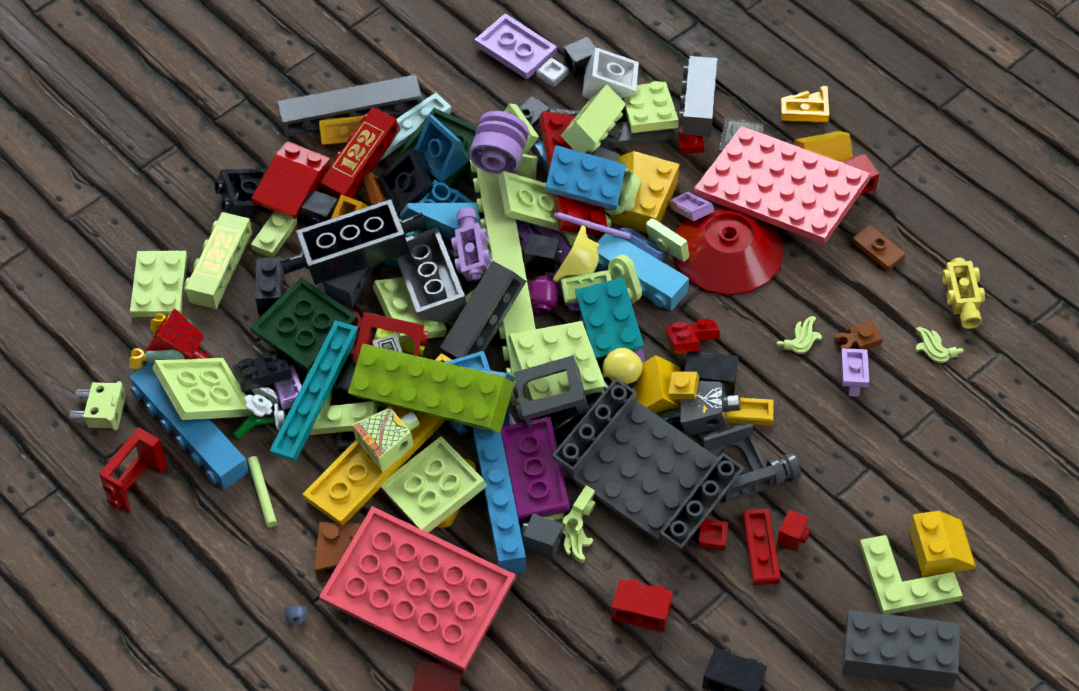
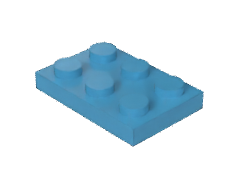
(585, 177)

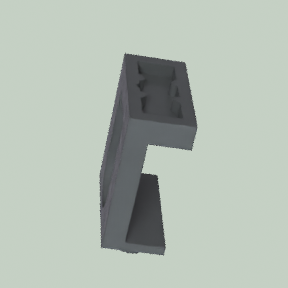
(531, 409)
(741, 437)

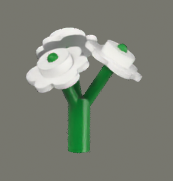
(260, 405)

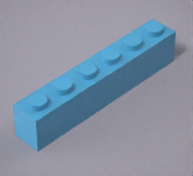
(199, 436)
(499, 501)

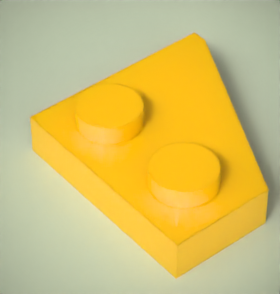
(806, 107)

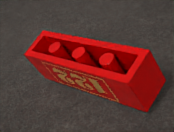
(360, 154)

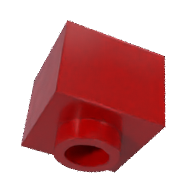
(793, 531)

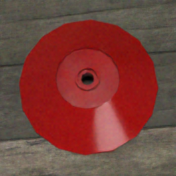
(734, 263)

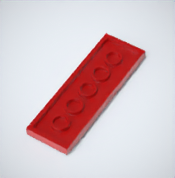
(552, 127)

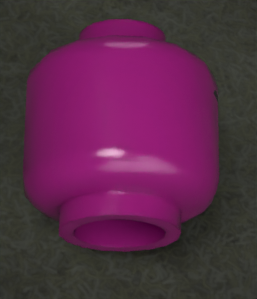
(543, 295)

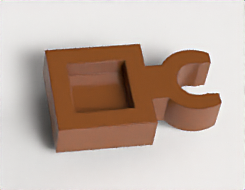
(860, 335)

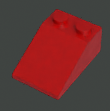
(290, 179)

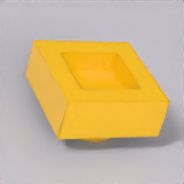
(683, 385)

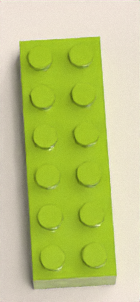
(431, 388)

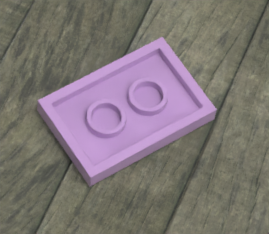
(515, 46)

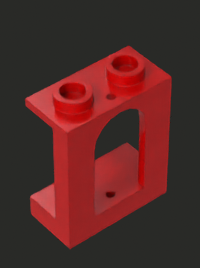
(369, 320)
(149, 455)

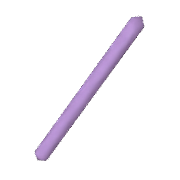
(593, 225)

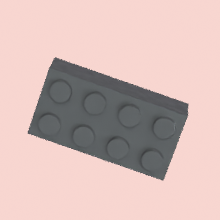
(901, 649)

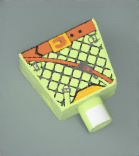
(386, 436)

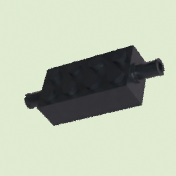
(353, 242)

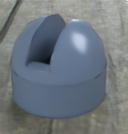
(295, 612)

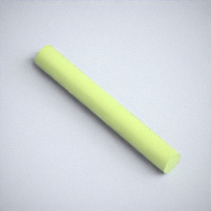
(262, 491)

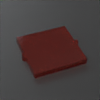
(437, 677)

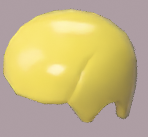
(623, 365)

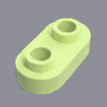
(623, 267)

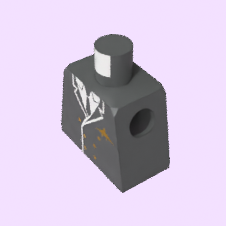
(708, 409)

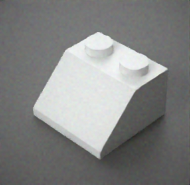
(610, 69)

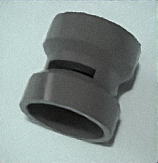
(785, 468)

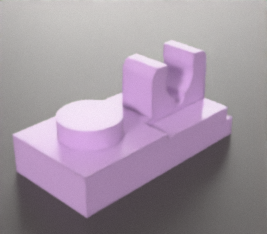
(854, 370)

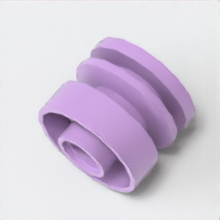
(498, 142)

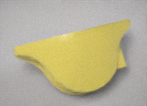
(581, 259)

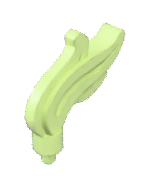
(804, 337)
(933, 348)
(575, 542)

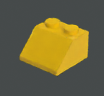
(940, 543)

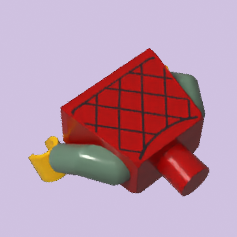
(173, 340)

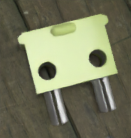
(103, 405)

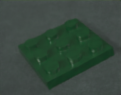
(462, 130)
(301, 323)

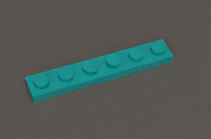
(314, 391)

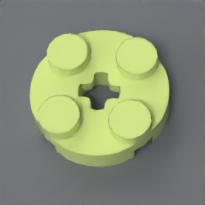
(628, 192)

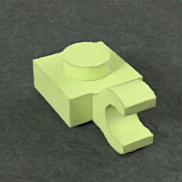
(582, 506)

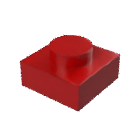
(690, 143)
(713, 534)

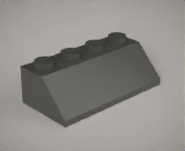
(431, 278)

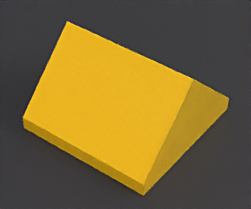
(831, 145)
(654, 385)

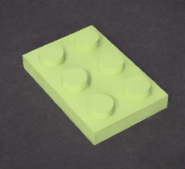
(650, 108)
(527, 200)
(158, 283)
(398, 305)

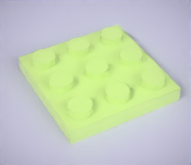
(551, 344)
(201, 388)
(433, 485)

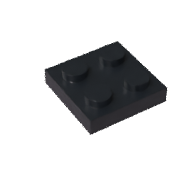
(262, 371)

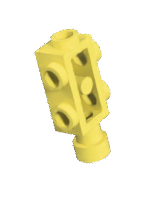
(966, 295)

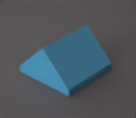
(441, 149)

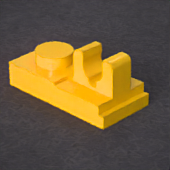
(338, 129)

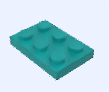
(609, 317)

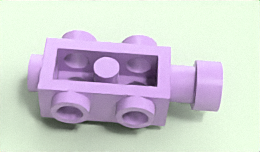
(472, 260)

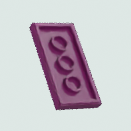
(533, 472)

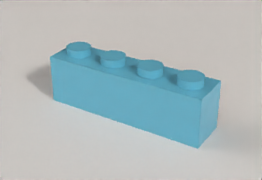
(658, 281)

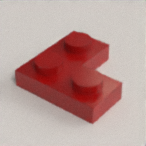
(686, 337)

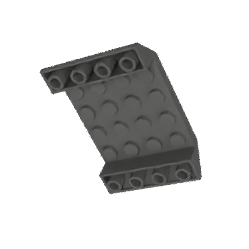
(645, 467)

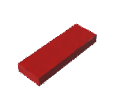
(761, 547)

